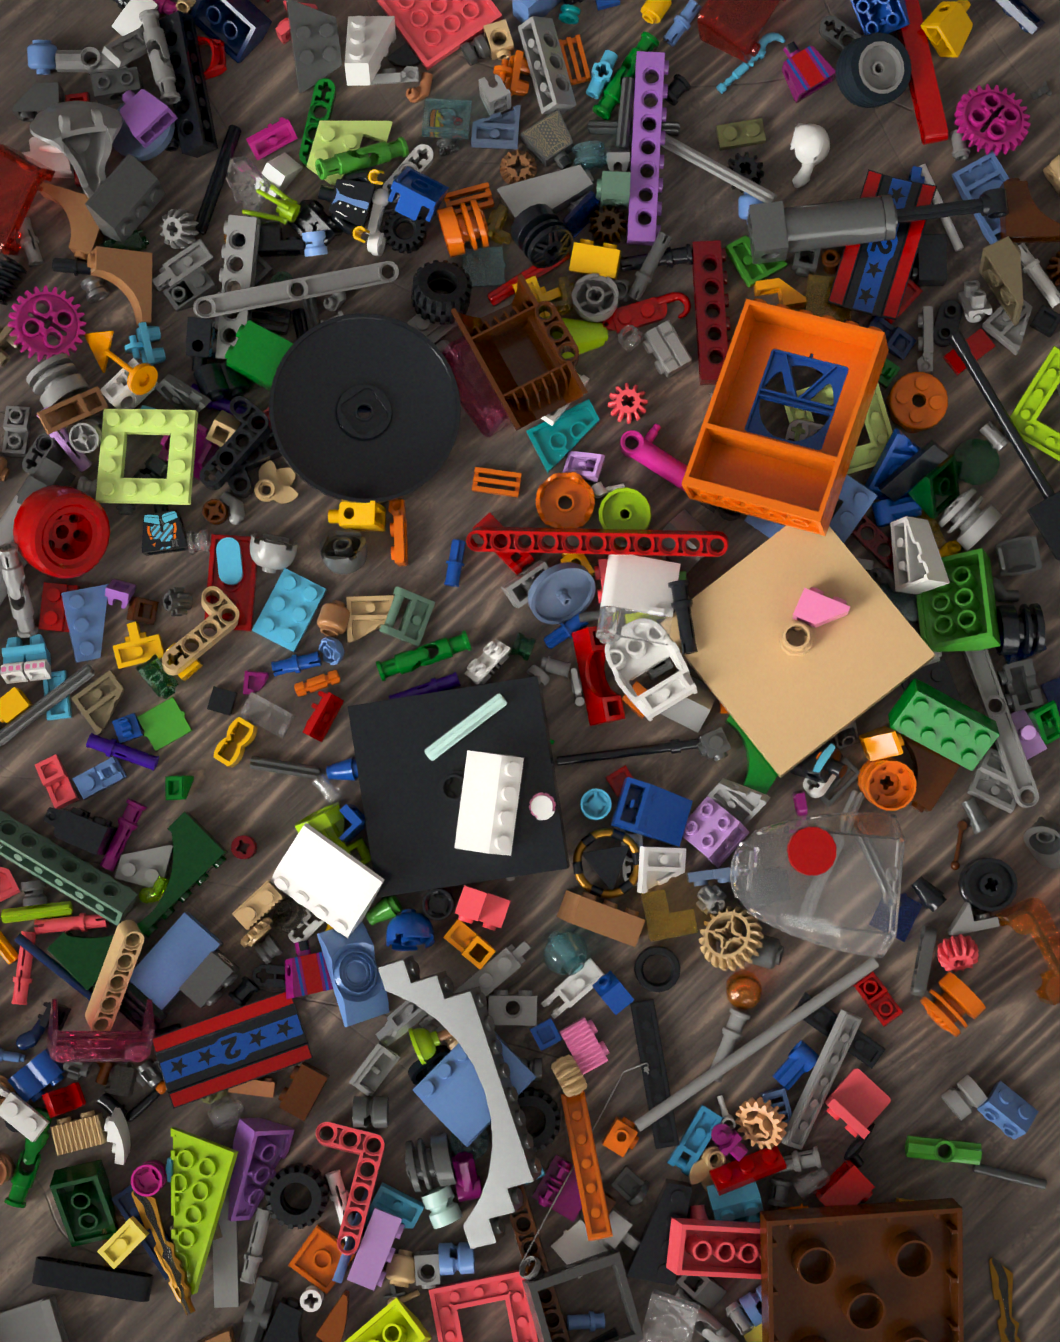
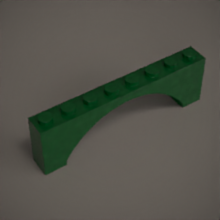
(193, 857)

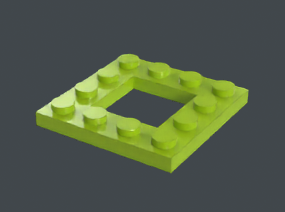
(1032, 403)

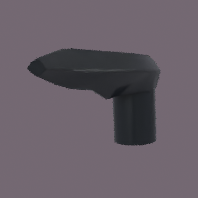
(855, 1148)

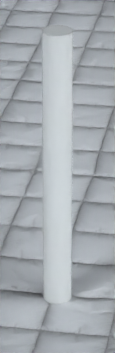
(946, 221)

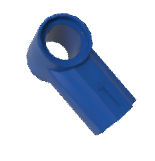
(889, 511)
(800, 1060)

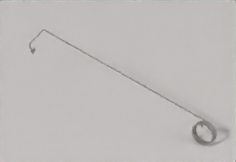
(535, 1271)

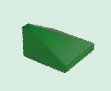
(177, 787)

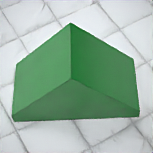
(1046, 721)

